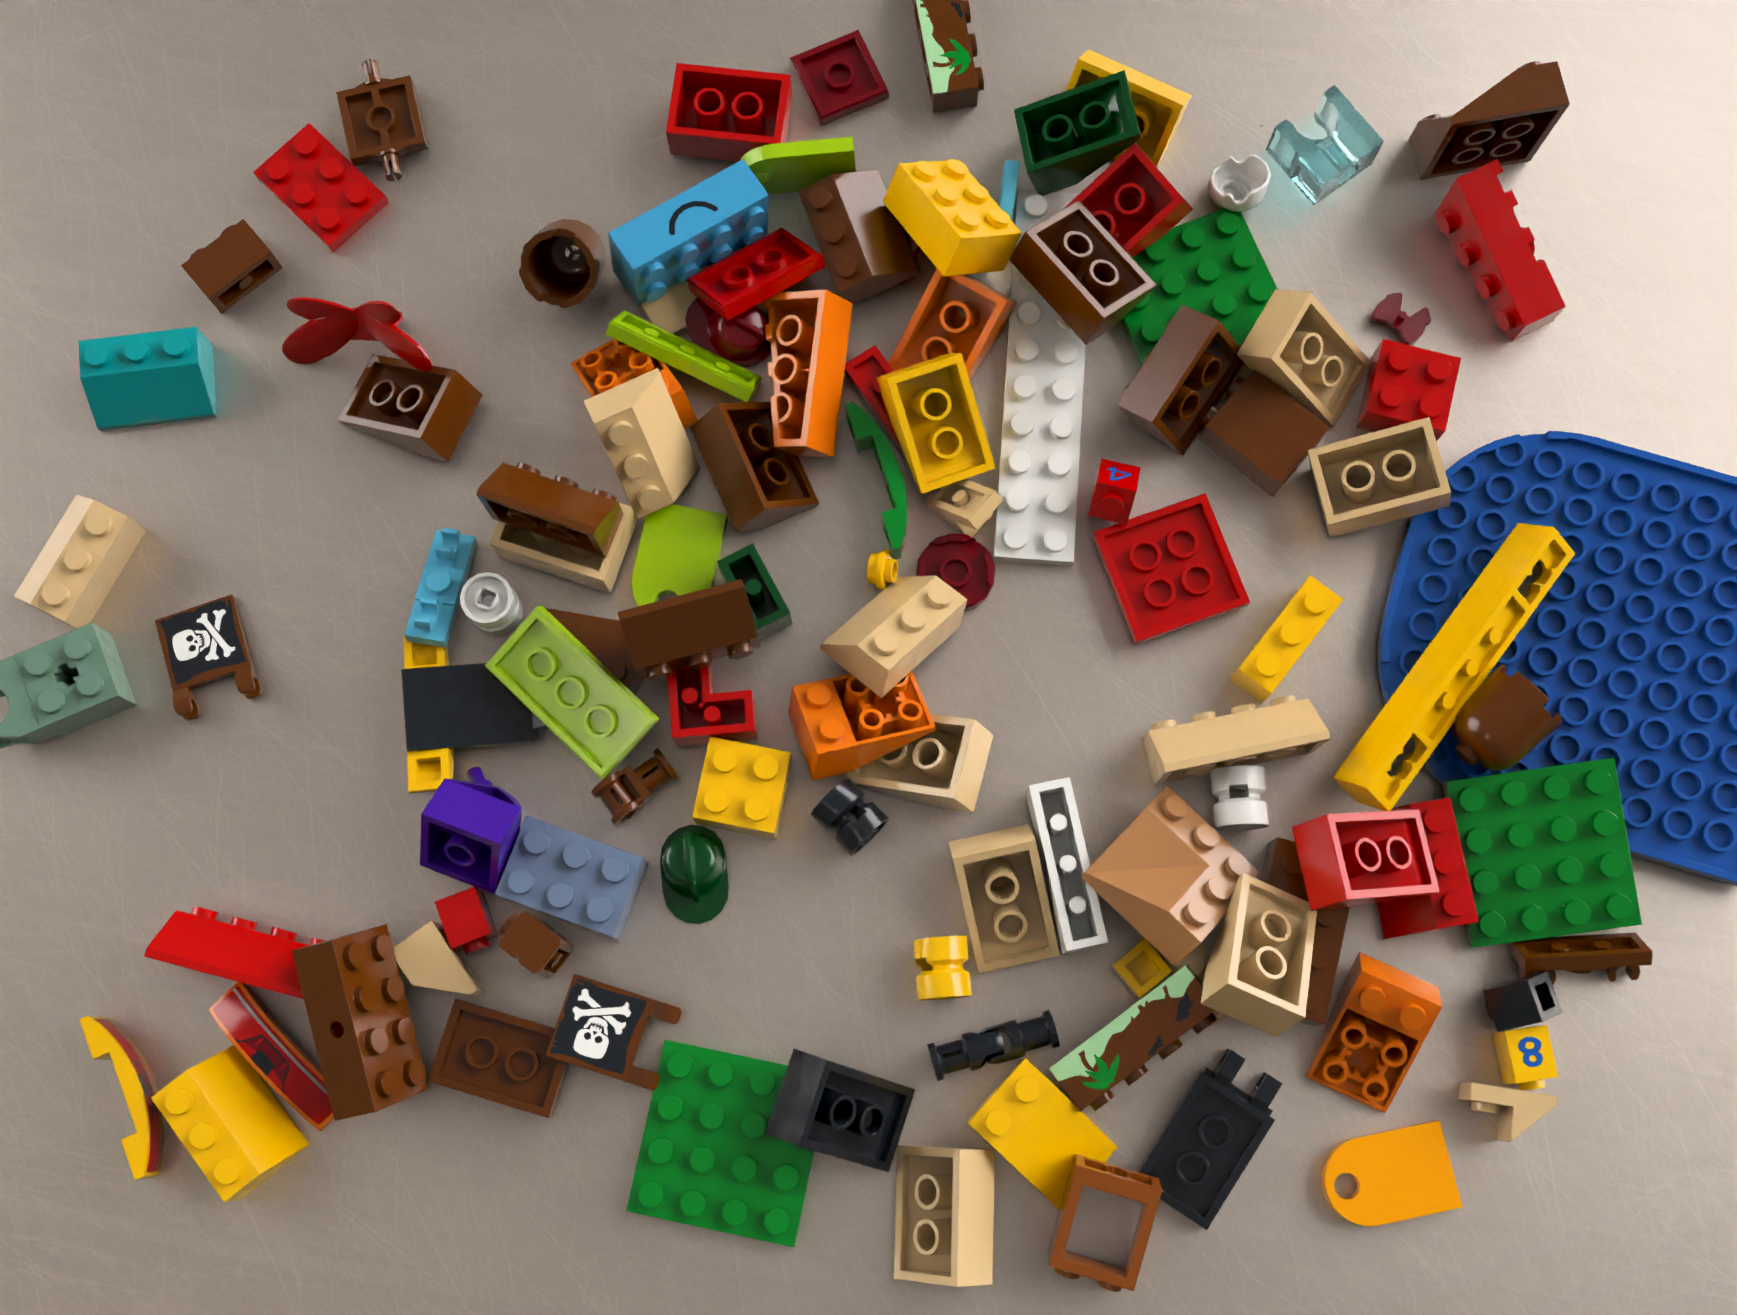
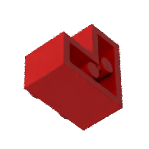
(702, 714)

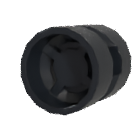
(838, 806)

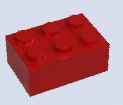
(726, 111)

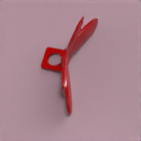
(335, 325)

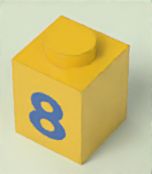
(1525, 1056)

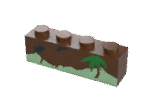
(948, 53)
(1133, 1039)

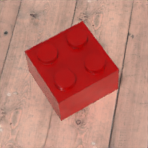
(1407, 386)

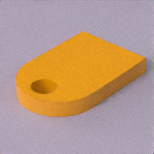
(1395, 1174)

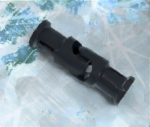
(976, 1049)

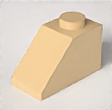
(431, 963)

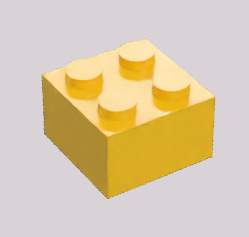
(742, 788)

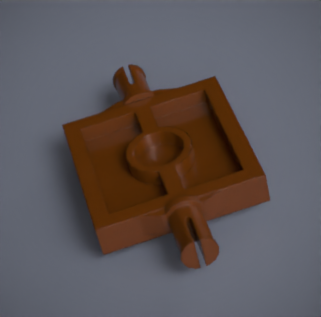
(381, 120)

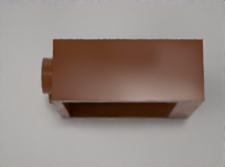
(1118, 1182)

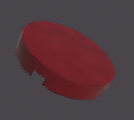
(960, 564)

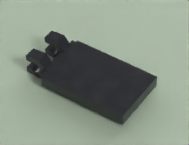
(463, 709)
(1210, 1139)

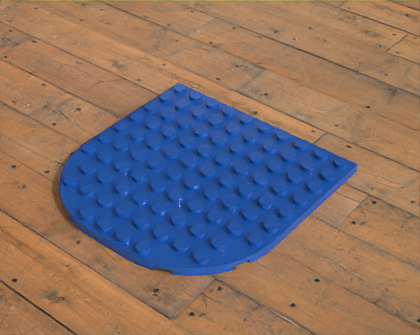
(1625, 641)

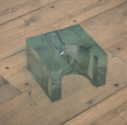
(1330, 162)

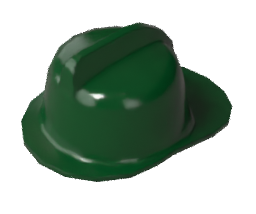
(694, 874)

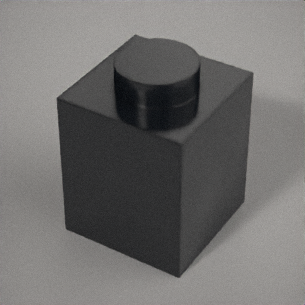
(1522, 1001)

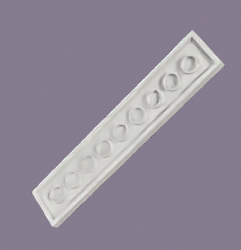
(1039, 417)

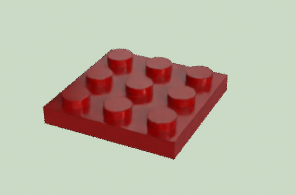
(1170, 569)

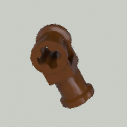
(633, 787)

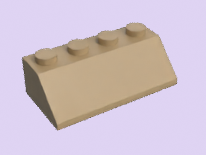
(1235, 739)

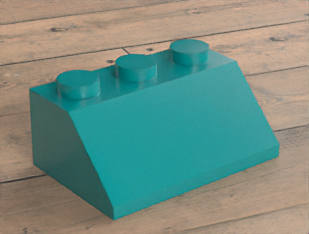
(148, 378)

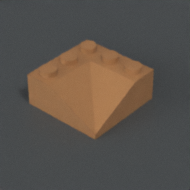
(1169, 875)

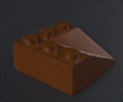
(1500, 124)

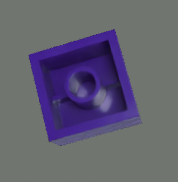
(470, 830)

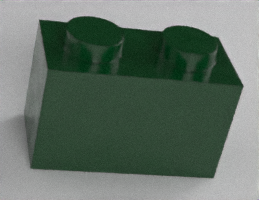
(765, 600)

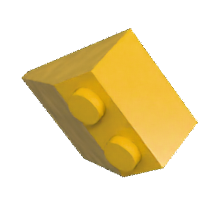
(937, 421)
(1038, 1130)

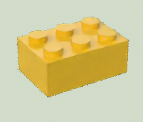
(951, 217)

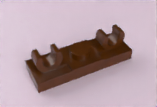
(1583, 954)

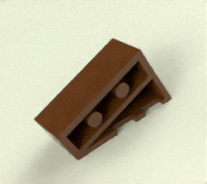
(605, 641)

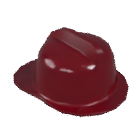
(737, 340)

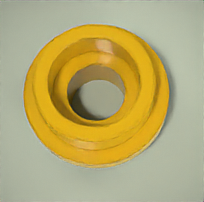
(882, 569)

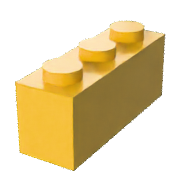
(1286, 639)

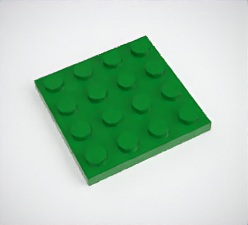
(1207, 267)
(1545, 852)
(709, 1152)

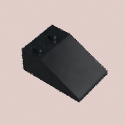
(840, 1111)

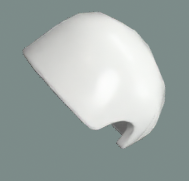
(1239, 184)

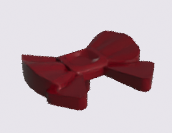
(1411, 327)

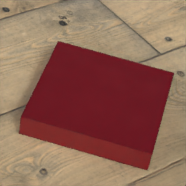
(839, 78)

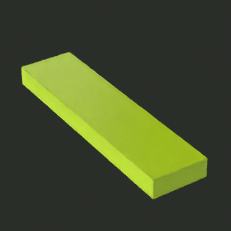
(684, 355)

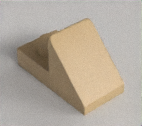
(964, 505)
(1517, 1107)

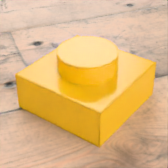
(1141, 968)

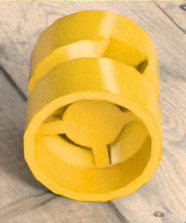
(942, 968)

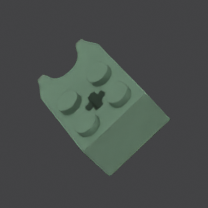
(62, 686)

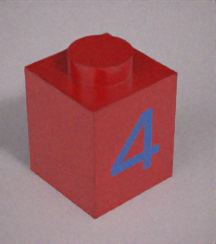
(1114, 491)
(467, 921)

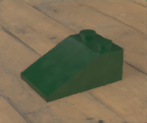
(1076, 132)

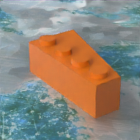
(807, 368)

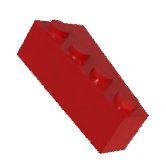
(1499, 251)

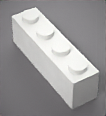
(1063, 862)

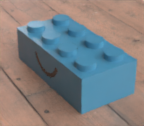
(689, 232)

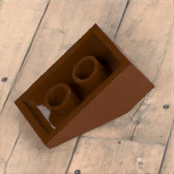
(411, 406)

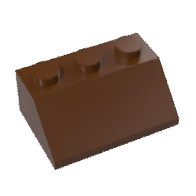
(858, 234)
(1081, 271)
(1182, 378)
(750, 474)
(552, 507)
(690, 630)

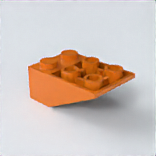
(618, 363)
(849, 725)
(1374, 1032)

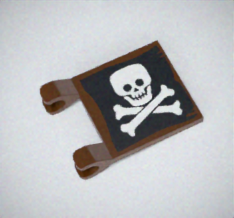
(203, 648)
(604, 1028)

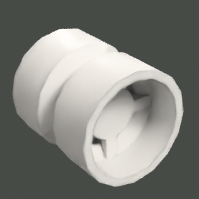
(491, 604)
(1239, 813)

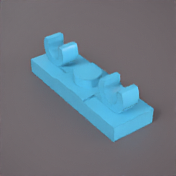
(440, 588)

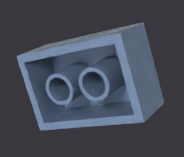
(572, 878)

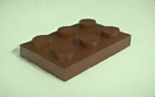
(498, 1059)

